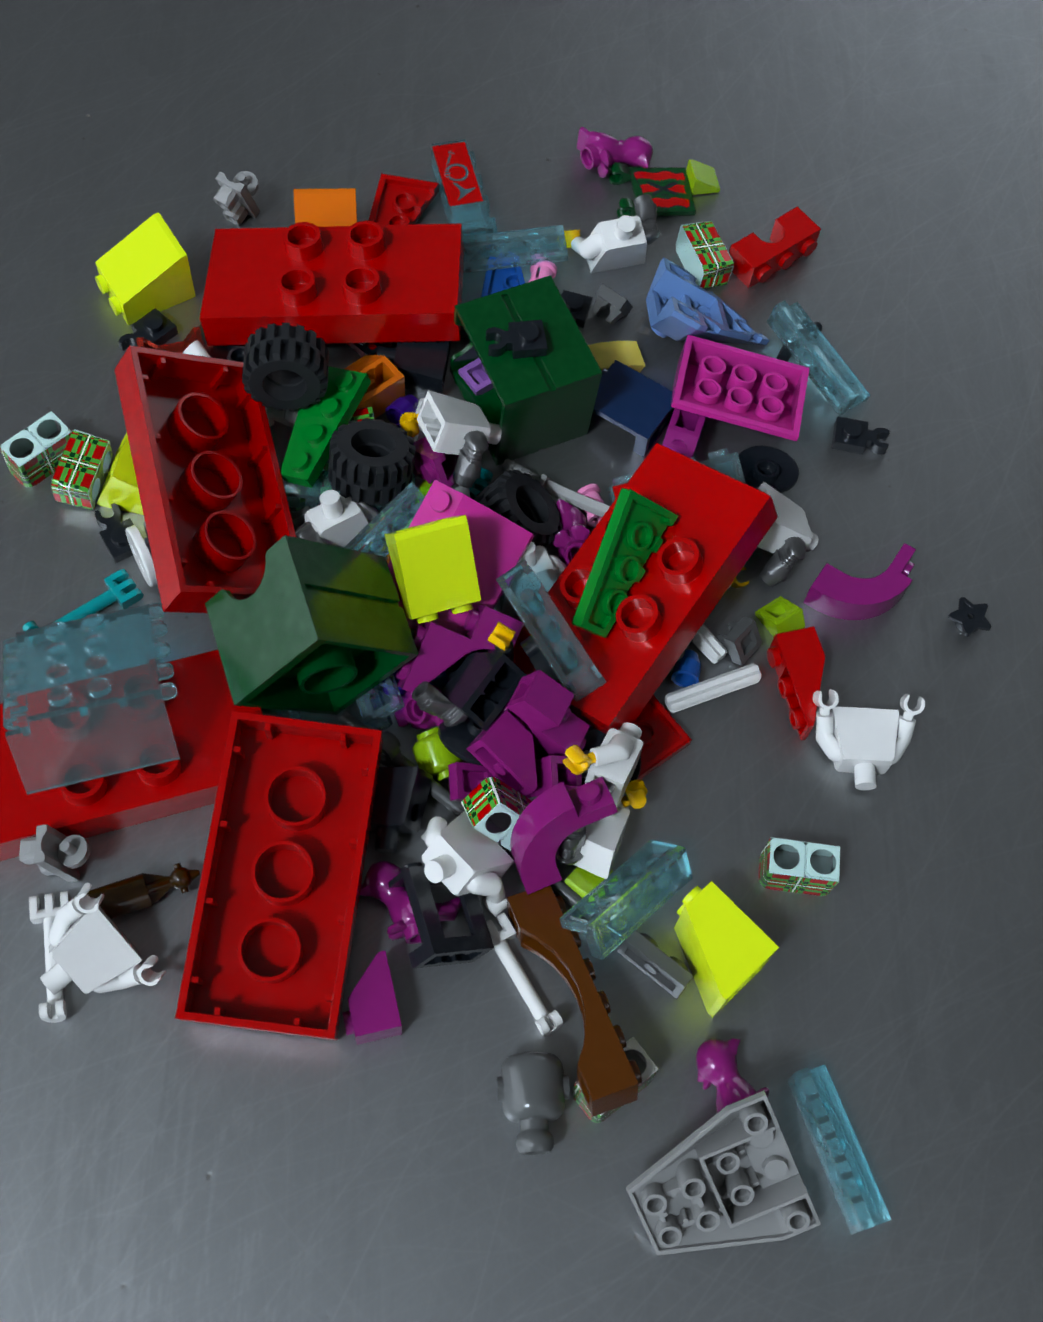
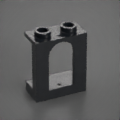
(435, 948)

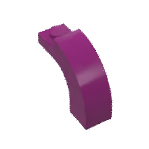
(861, 598)
(549, 772)
(551, 820)

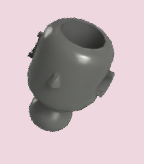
(533, 1095)

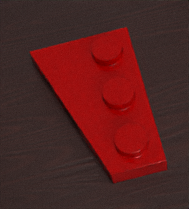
(401, 200)

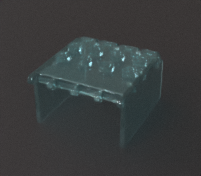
(88, 698)

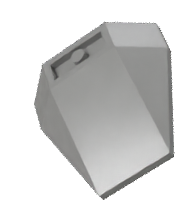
(725, 1185)

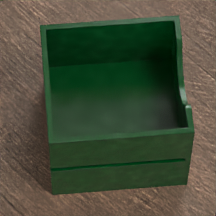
(533, 398)
(313, 630)

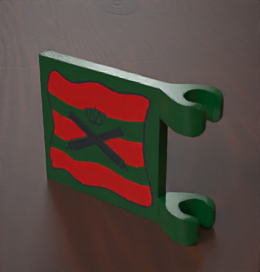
(666, 185)

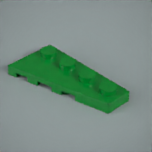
(314, 426)
(626, 545)

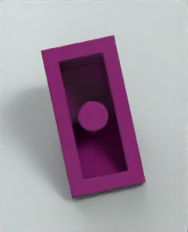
(507, 752)
(373, 1005)

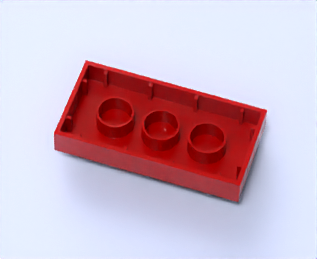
(337, 281)
(201, 474)
(682, 583)
(113, 802)
(281, 877)

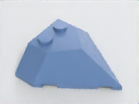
(683, 308)

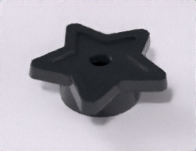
(966, 624)

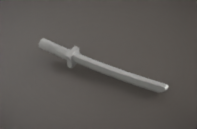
(561, 492)

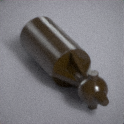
(141, 890)

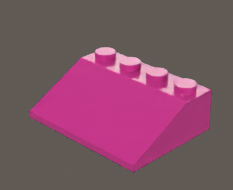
(740, 387)
(495, 545)

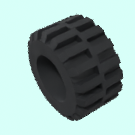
(285, 367)
(371, 461)
(524, 503)

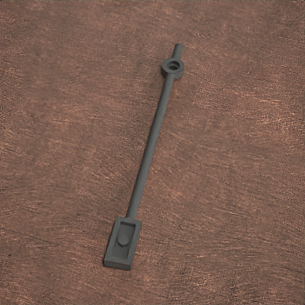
(637, 948)

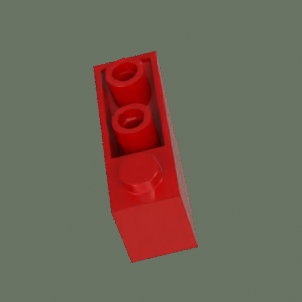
(799, 666)

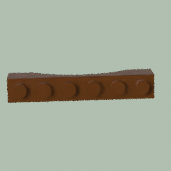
(603, 1067)

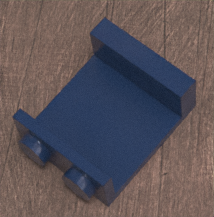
(634, 404)

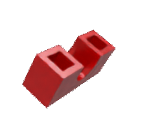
(791, 238)

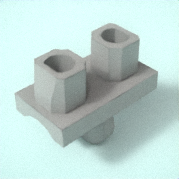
(237, 196)
(55, 852)

